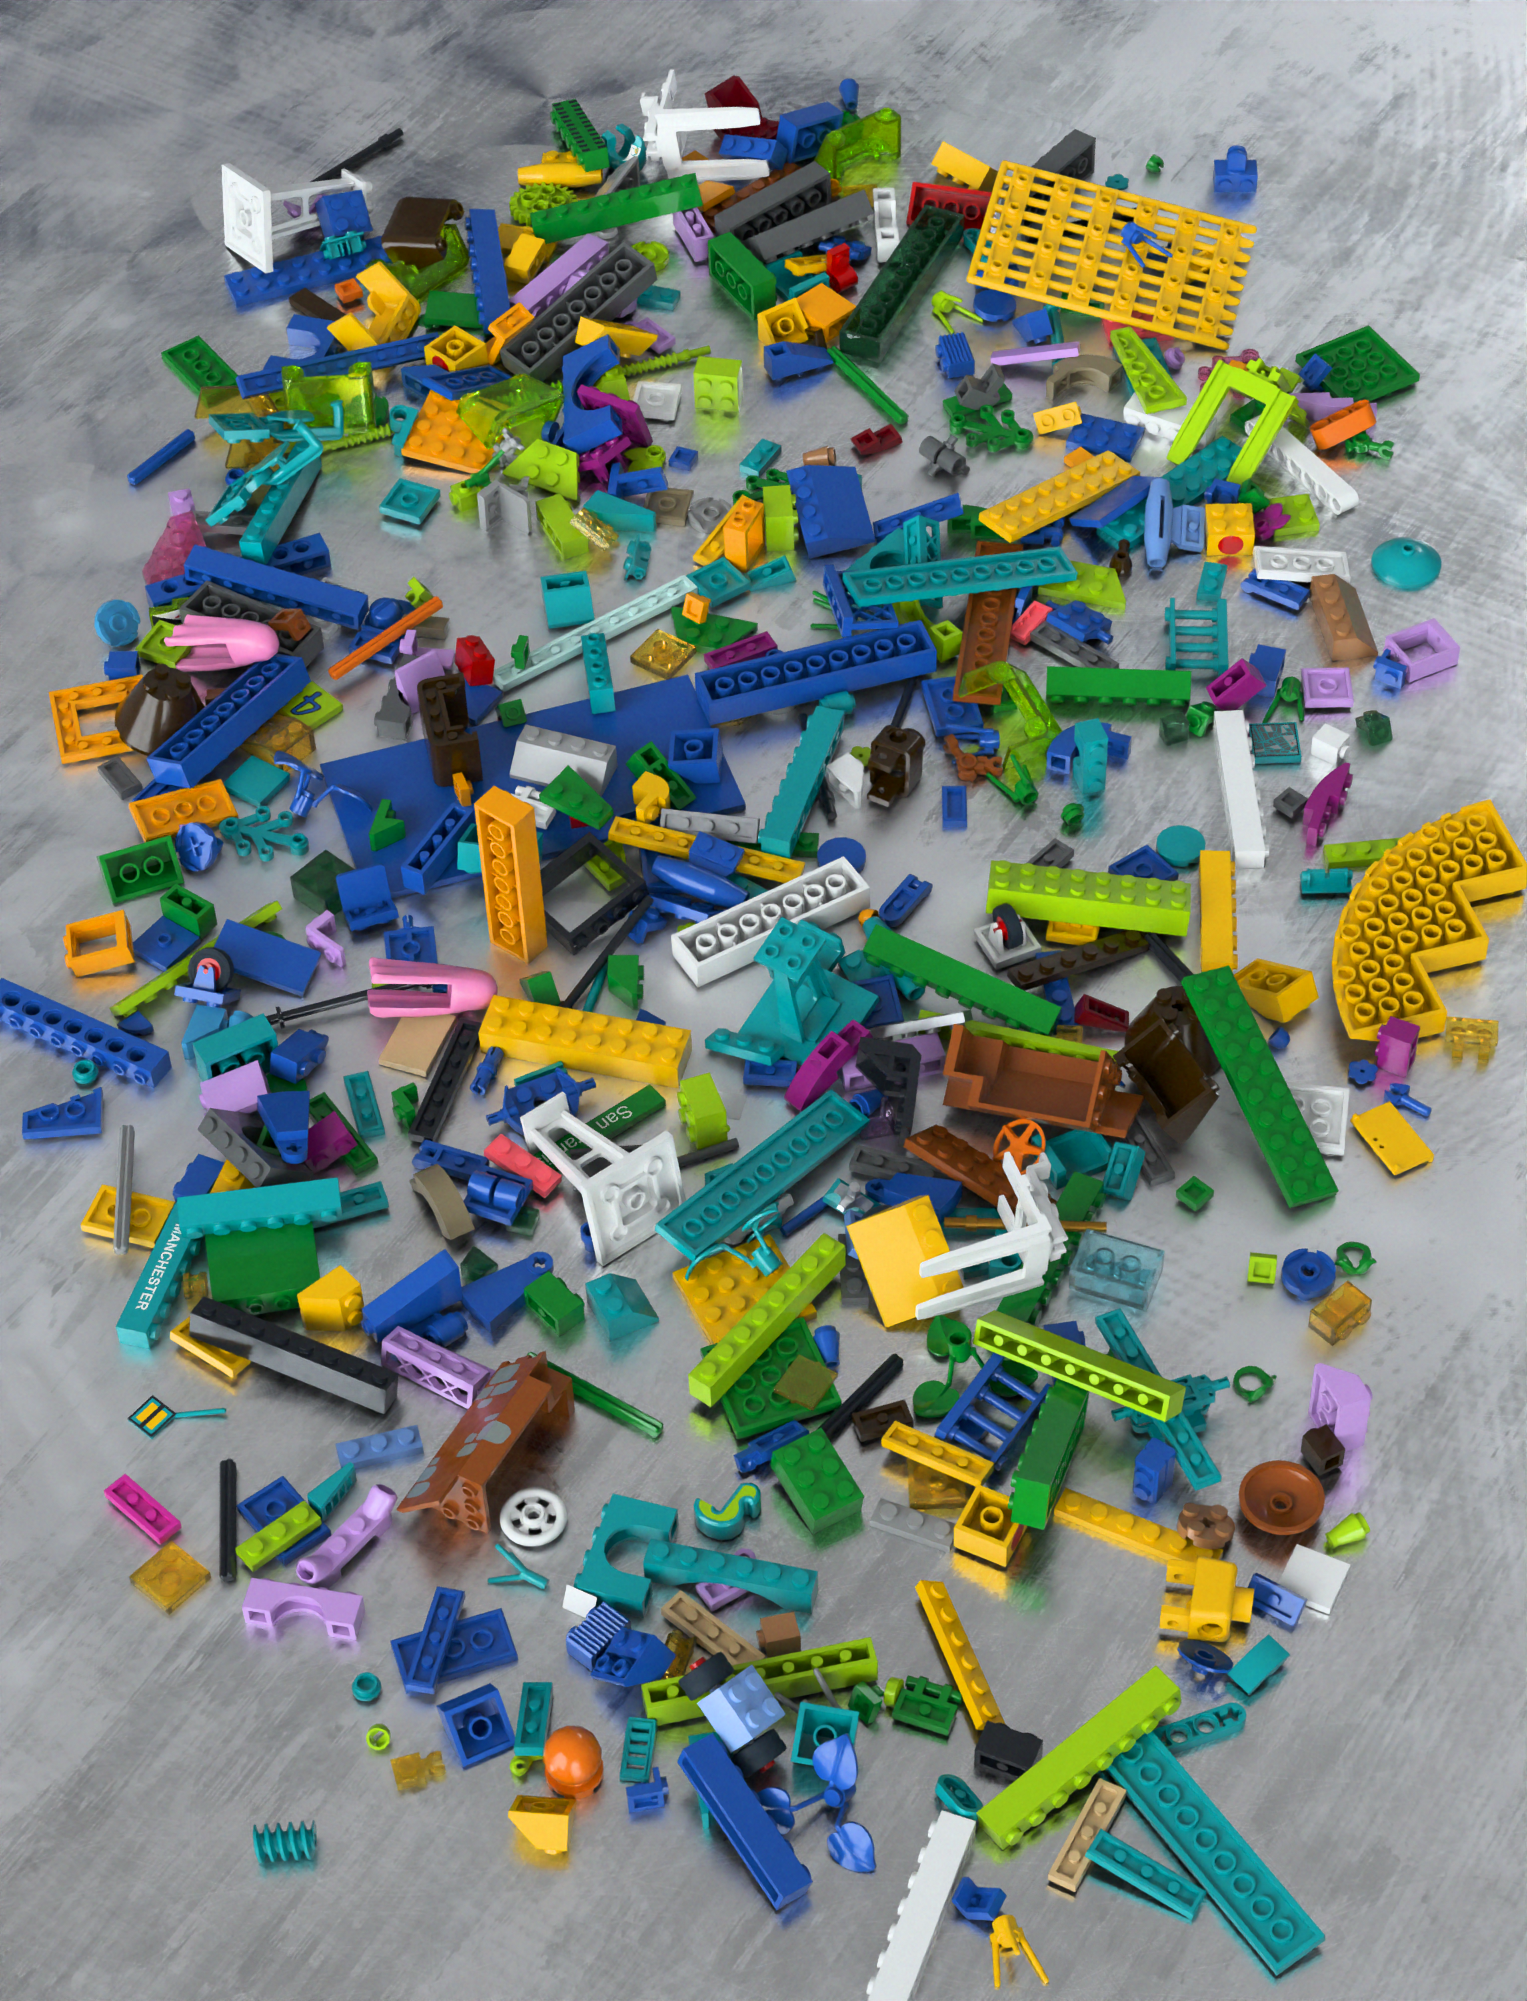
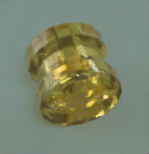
(195, 1285)

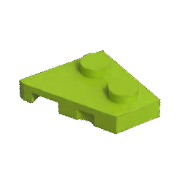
(603, 872)

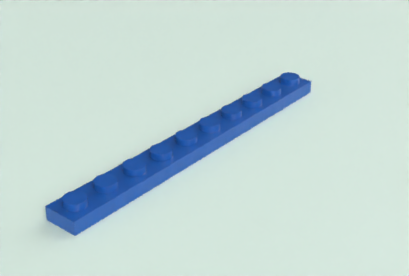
(380, 356)

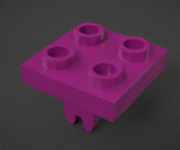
(600, 455)

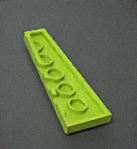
(1148, 377)

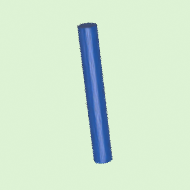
(802, 1217)

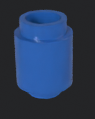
(447, 1329)

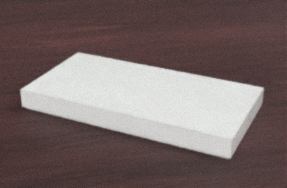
(1299, 564)

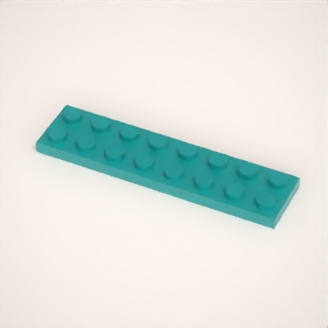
(1187, 487)

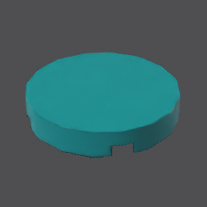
(1180, 845)

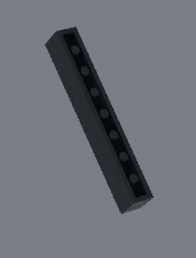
(293, 1355)

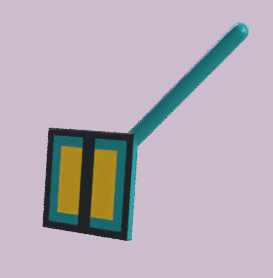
(155, 1415)

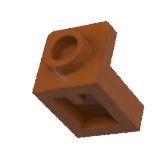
(292, 621)

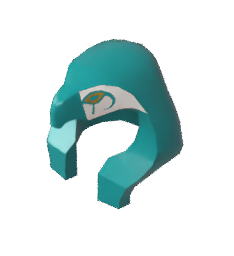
(631, 147)

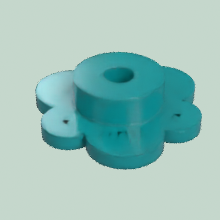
(1117, 182)

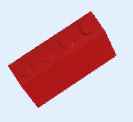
(959, 200)

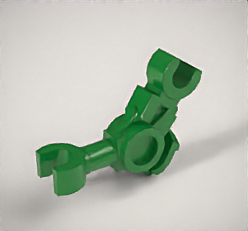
(1363, 443)

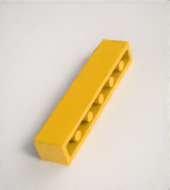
(1216, 910)

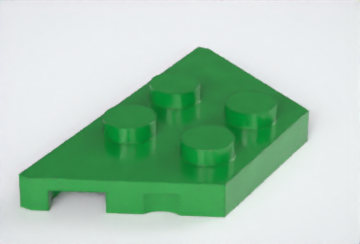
(714, 633)

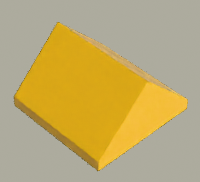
(782, 323)

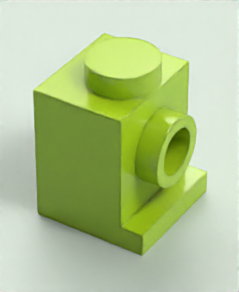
(463, 497)

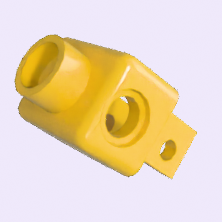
(1214, 1599)

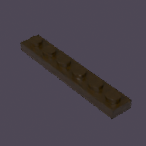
(1077, 959)

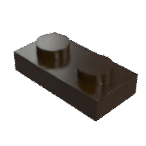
(877, 1420)

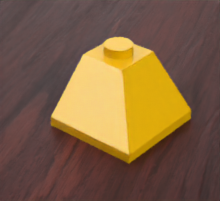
(544, 1821)

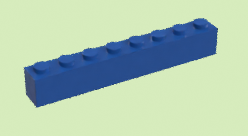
(487, 266)
(277, 586)

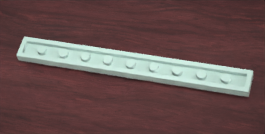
(609, 624)

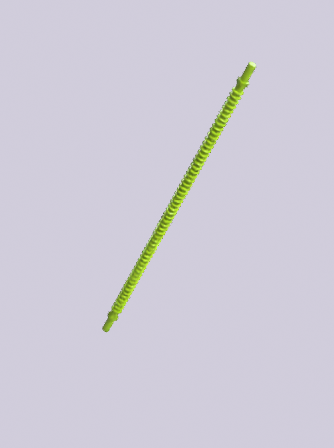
(686, 355)

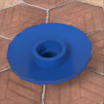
(1204, 1657)

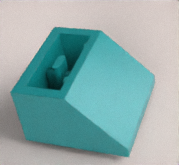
(567, 599)

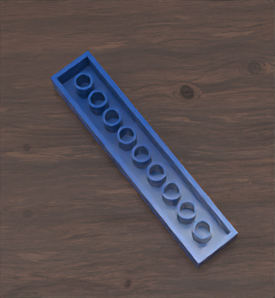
(815, 672)

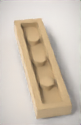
(709, 1630)
(1096, 1815)

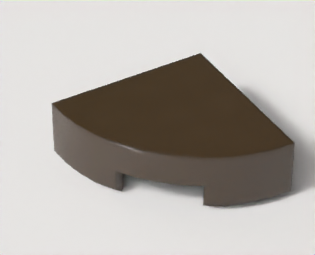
(817, 336)

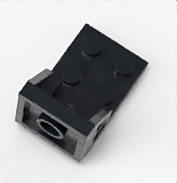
(888, 1062)

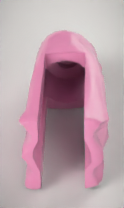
(222, 643)
(466, 989)

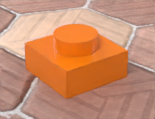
(348, 290)

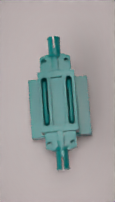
(1196, 1403)

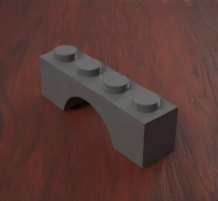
(394, 716)

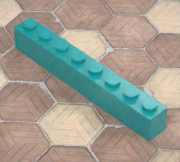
(277, 511)
(802, 782)

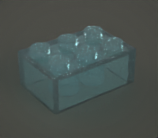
(1116, 1269)

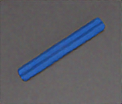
(161, 457)

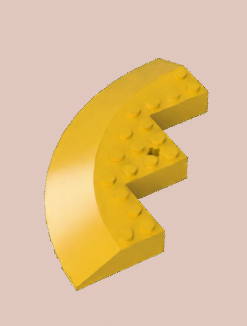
(1417, 919)

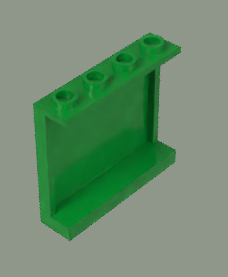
(262, 1267)

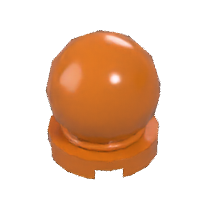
(573, 1762)

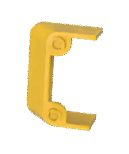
(391, 303)

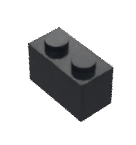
(1007, 1750)

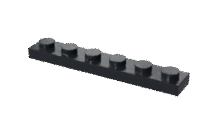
(446, 1082)

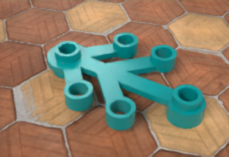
(234, 828)

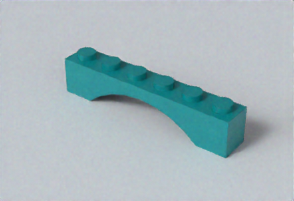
(682, 1564)

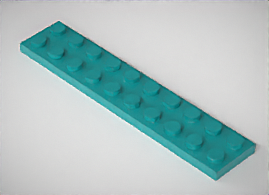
(959, 576)
(762, 1175)
(1215, 1853)

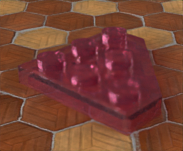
(173, 548)

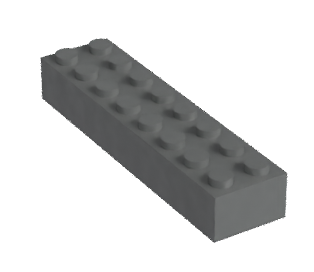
(597, 295)

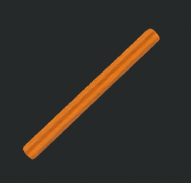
(385, 638)

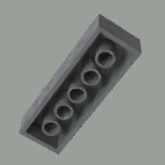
(1071, 158)
(778, 203)
(810, 228)
(221, 602)

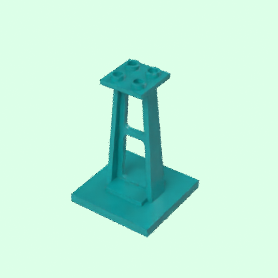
(803, 997)

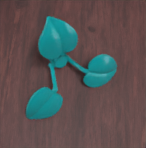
(763, 1256)

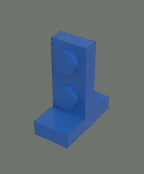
(636, 482)

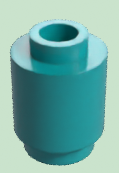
(839, 701)

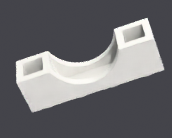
(885, 222)

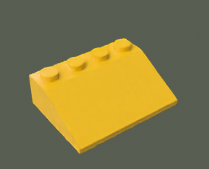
(891, 1253)

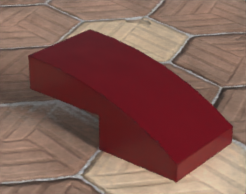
(881, 440)

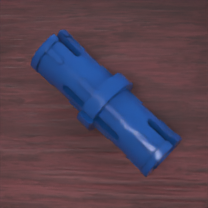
(486, 1070)

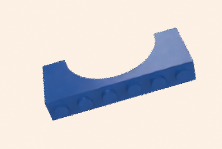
(585, 366)

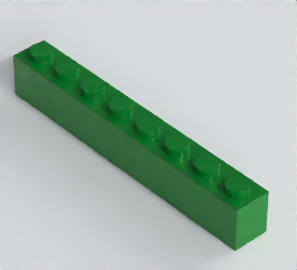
(617, 209)
(961, 982)
(1076, 1203)

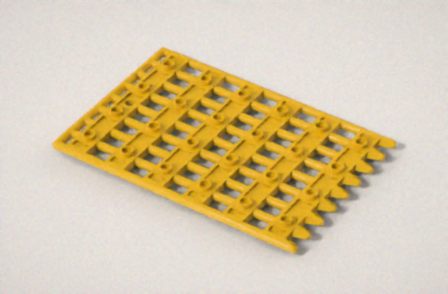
(1092, 248)

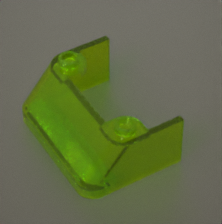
(1040, 723)

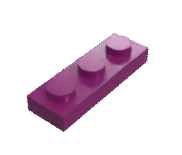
(741, 651)

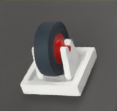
(1007, 938)

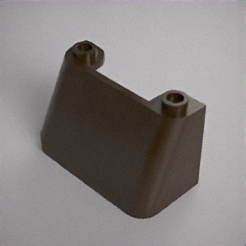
(416, 230)
(1169, 1079)

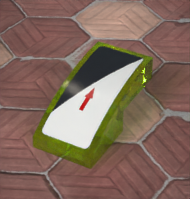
(167, 613)

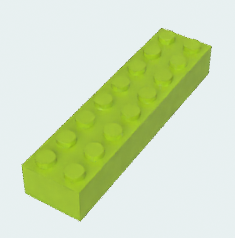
(1090, 897)

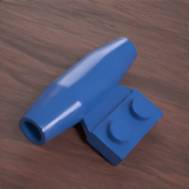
(706, 872)

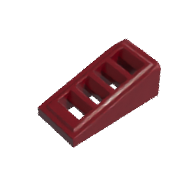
(1100, 1014)

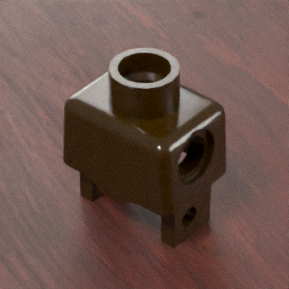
(895, 751)

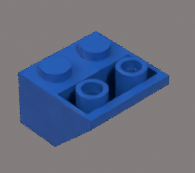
(633, 1659)

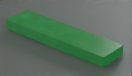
(361, 1156)

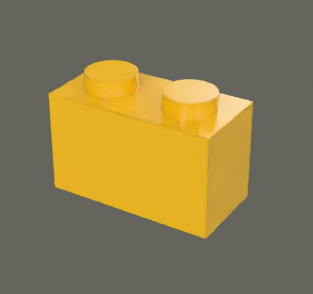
(525, 259)

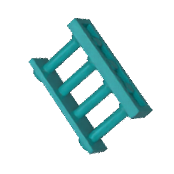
(1219, 632)

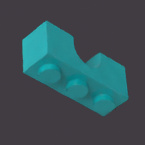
(1091, 765)

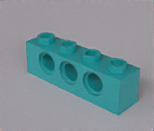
(598, 673)

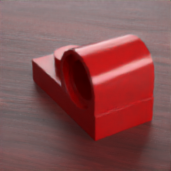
(840, 273)

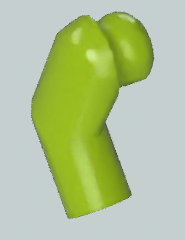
(521, 1764)

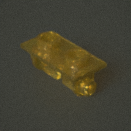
(684, 1651)

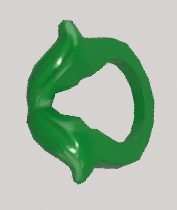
(1344, 1262)
(1266, 1379)

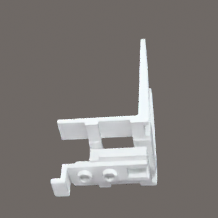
(668, 136)
(1034, 1243)

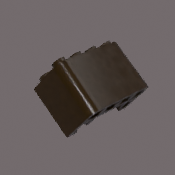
(443, 726)

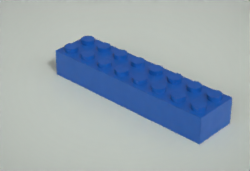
(228, 721)

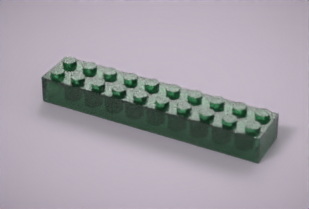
(901, 283)

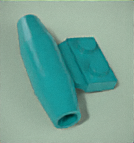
(856, 968)

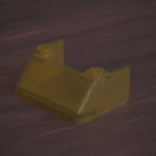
(229, 400)

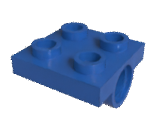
(496, 1194)

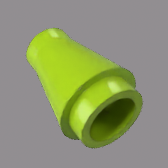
(1350, 1529)

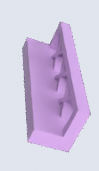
(432, 1362)

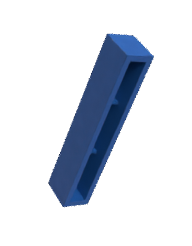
(745, 1821)

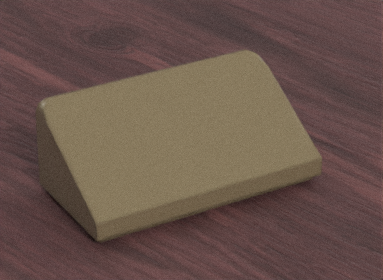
(432, 627)

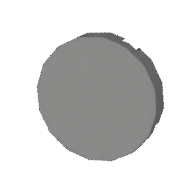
(707, 514)

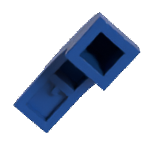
(1064, 749)

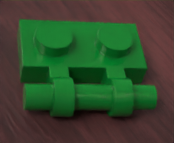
(925, 1711)

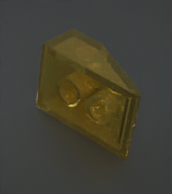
(280, 734)

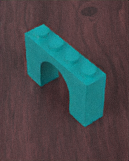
(885, 554)
(621, 1522)

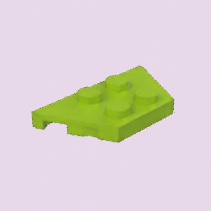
(548, 469)
(1093, 586)

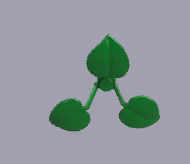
(954, 1338)

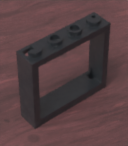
(609, 914)

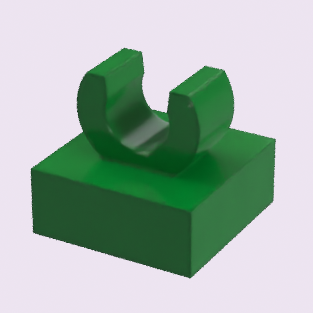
(866, 1701)

